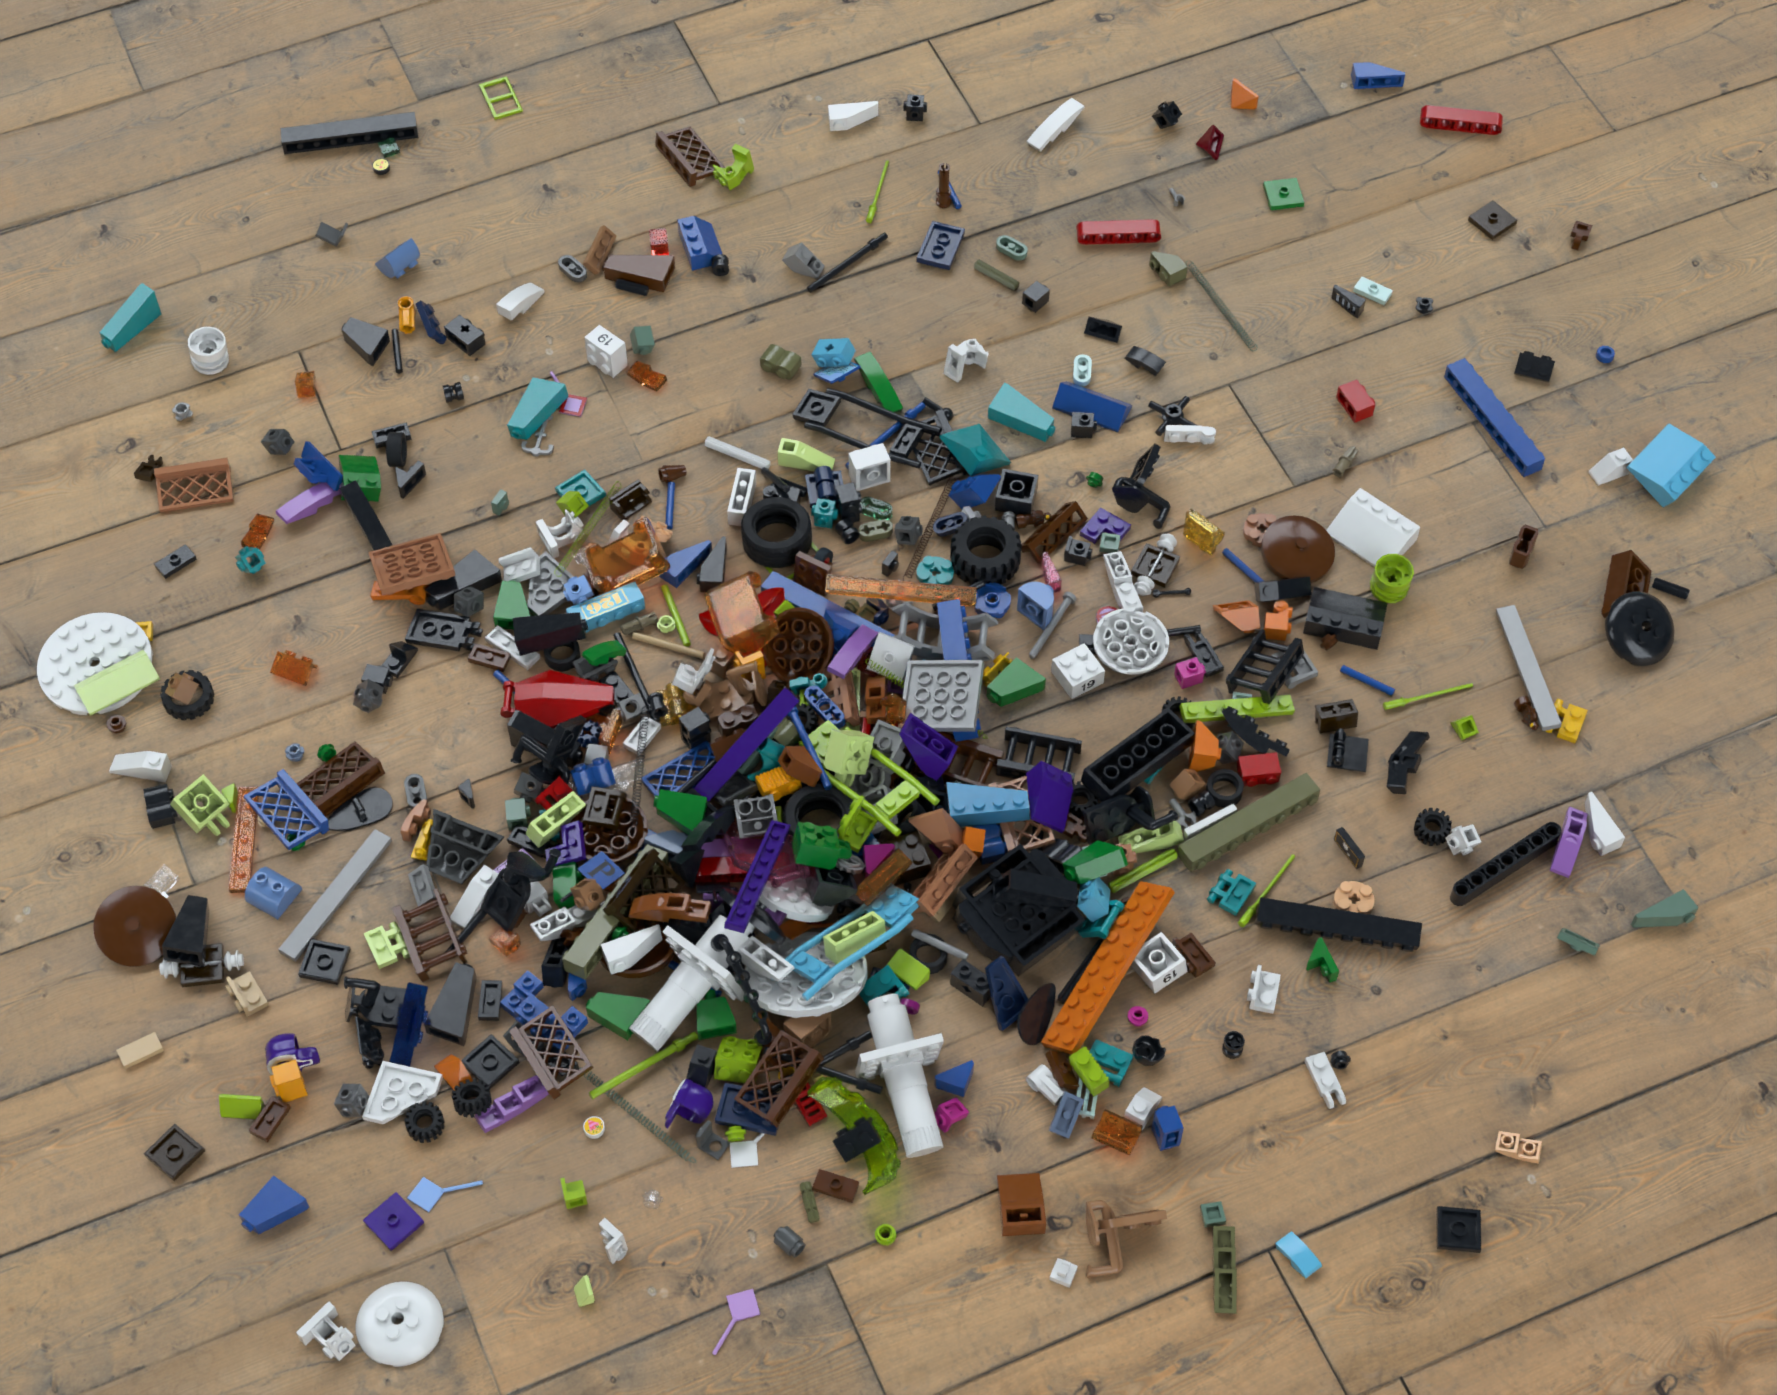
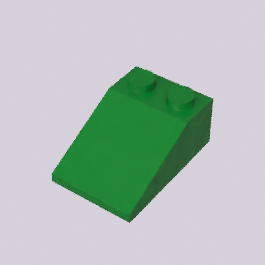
(363, 470)

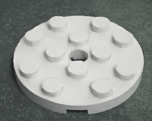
(795, 901)

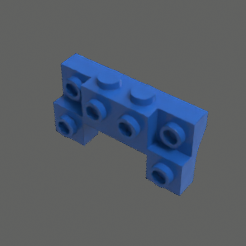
(525, 1006)

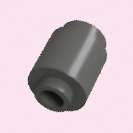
(789, 1241)

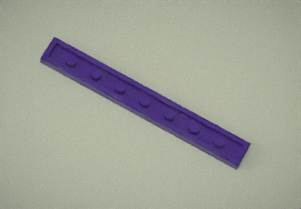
(747, 744)
(757, 877)

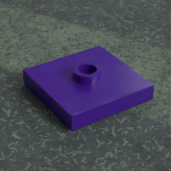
(393, 1221)

